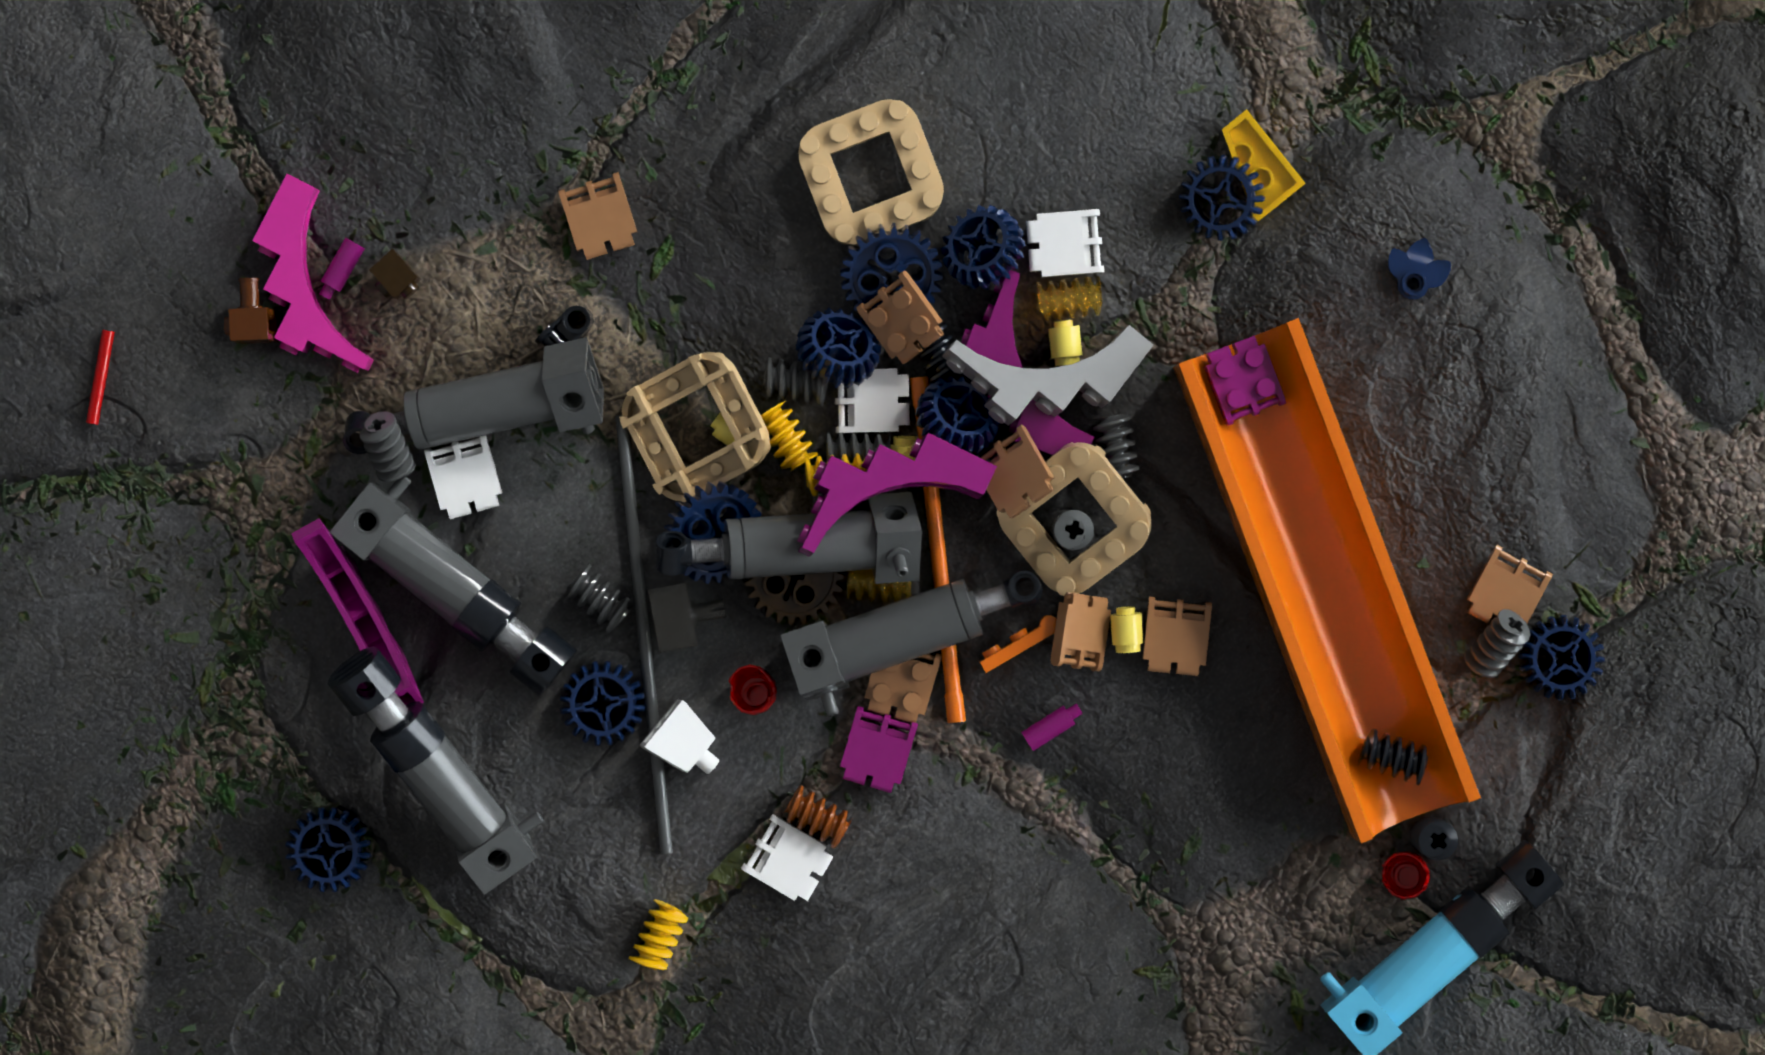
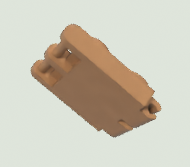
(599, 217)
(902, 319)
(1018, 474)
(1506, 587)
(1081, 631)
(1176, 637)
(904, 687)

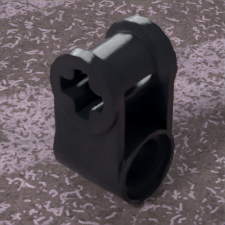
(563, 331)

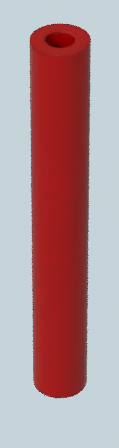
(100, 377)

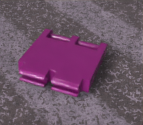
(1243, 379)
(877, 750)

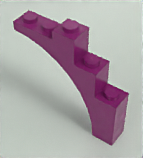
(998, 344)
(933, 465)
(354, 602)

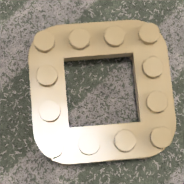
(855, 128)
(655, 444)
(1104, 555)

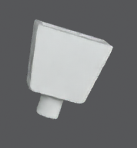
(681, 740)

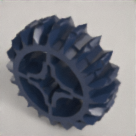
(1216, 212)
(987, 257)
(839, 339)
(939, 409)
(1570, 646)
(597, 676)
(330, 864)

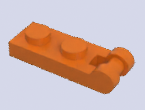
(1019, 642)

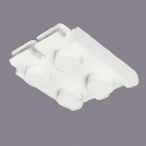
(1064, 243)
(874, 403)
(464, 477)
(788, 860)

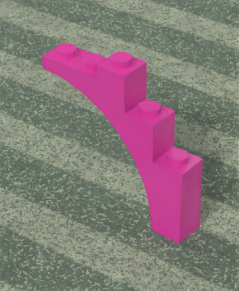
(285, 234)

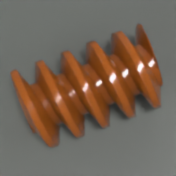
(817, 816)

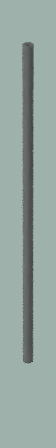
(643, 630)

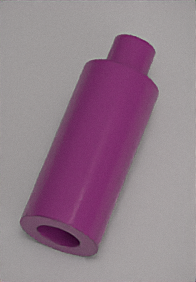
(340, 267)
(1051, 726)

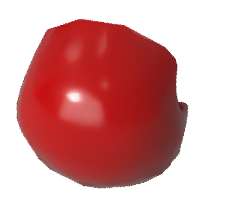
(752, 689)
(1405, 875)

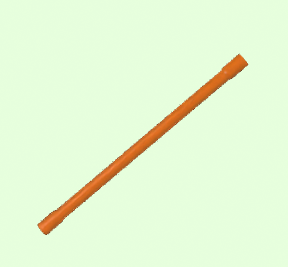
(953, 695)

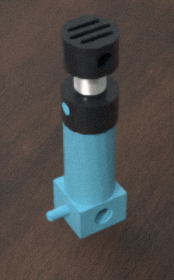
(1437, 952)

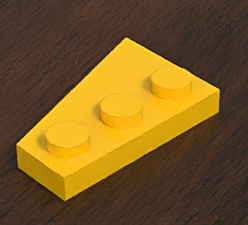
(1253, 146)

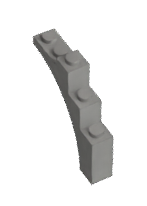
(1052, 388)

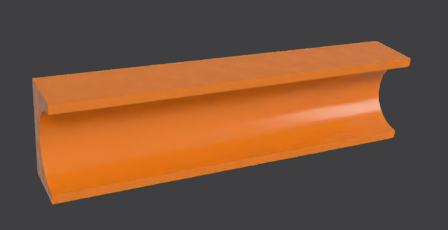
(1329, 588)

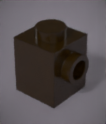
(395, 276)

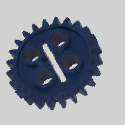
(907, 252)
(714, 500)

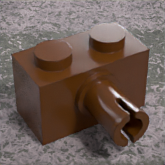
(250, 321)

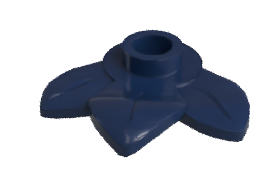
(1419, 265)

